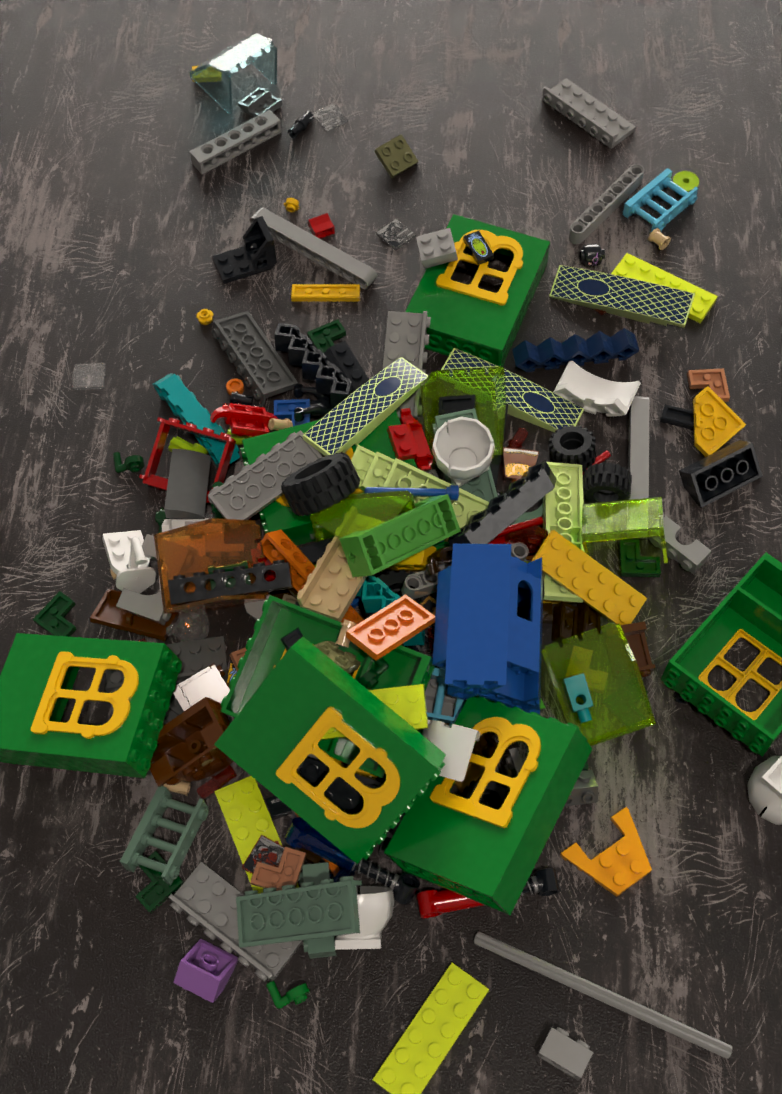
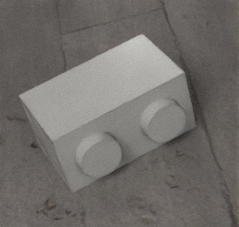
(565, 1053)

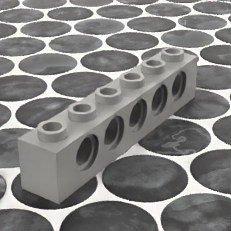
(235, 141)

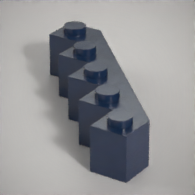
(597, 348)

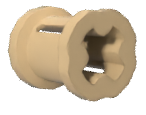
(659, 239)

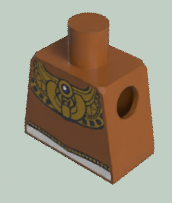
(517, 462)

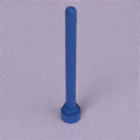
(452, 491)

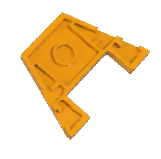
(619, 864)

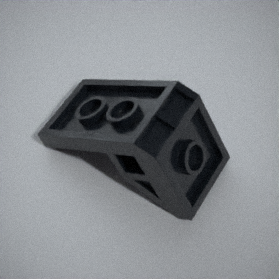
(252, 258)

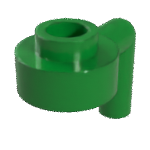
(296, 995)

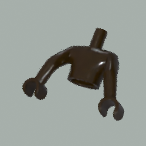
(439, 557)

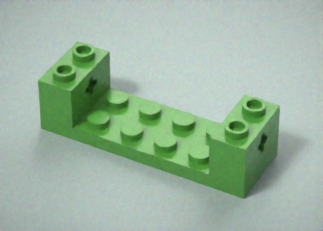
(400, 537)

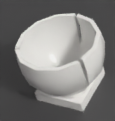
(463, 450)
(766, 789)
(374, 911)

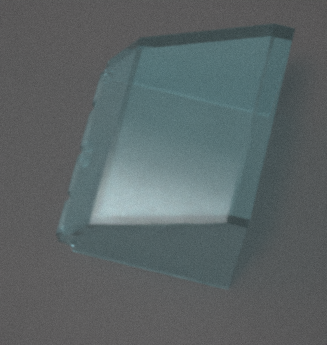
(216, 72)

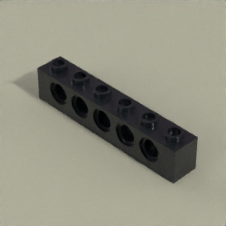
(178, 585)

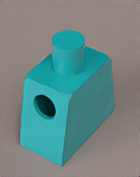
(577, 687)

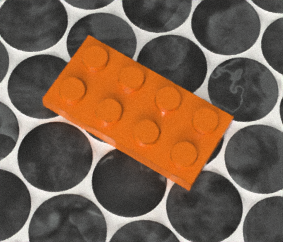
(390, 627)

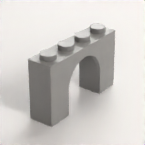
(145, 606)

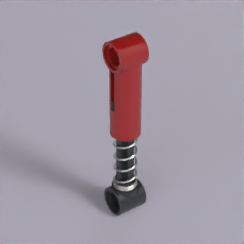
(434, 902)

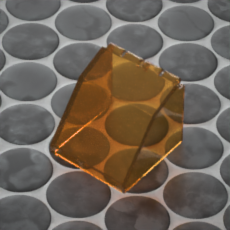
(205, 544)

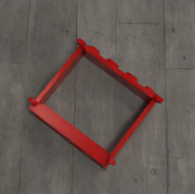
(160, 482)

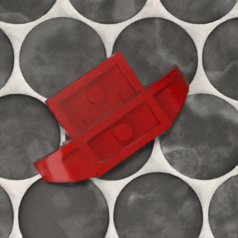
(244, 419)
(409, 441)

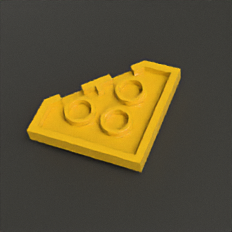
(713, 422)

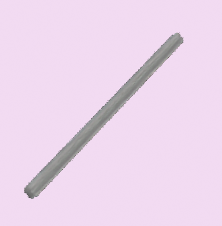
(604, 995)

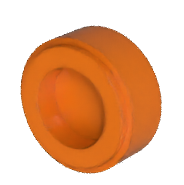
(235, 385)

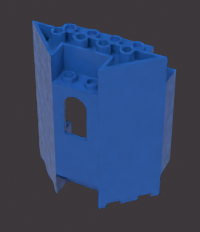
(478, 628)

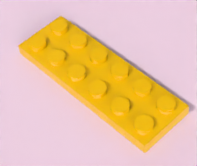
(589, 580)

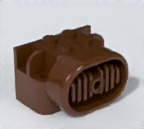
(187, 745)

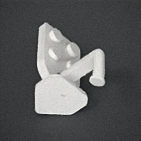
(124, 552)

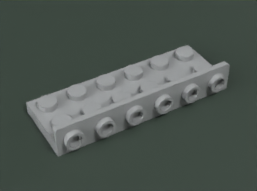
(588, 113)
(407, 339)
(261, 482)
(212, 904)

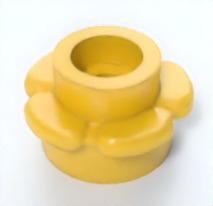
(291, 204)
(205, 316)

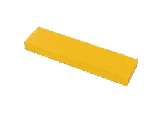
(325, 293)

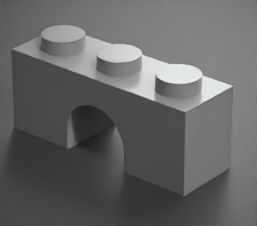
(689, 556)

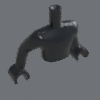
(317, 407)

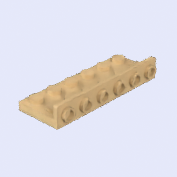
(331, 584)

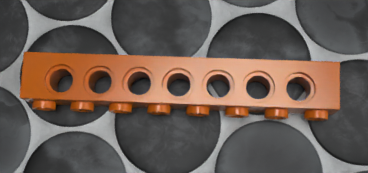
(280, 547)

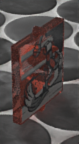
(264, 851)

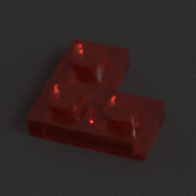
(530, 536)

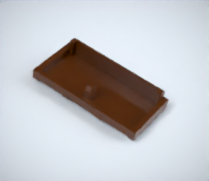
(110, 615)

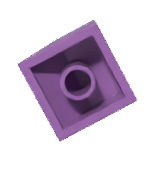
(205, 970)

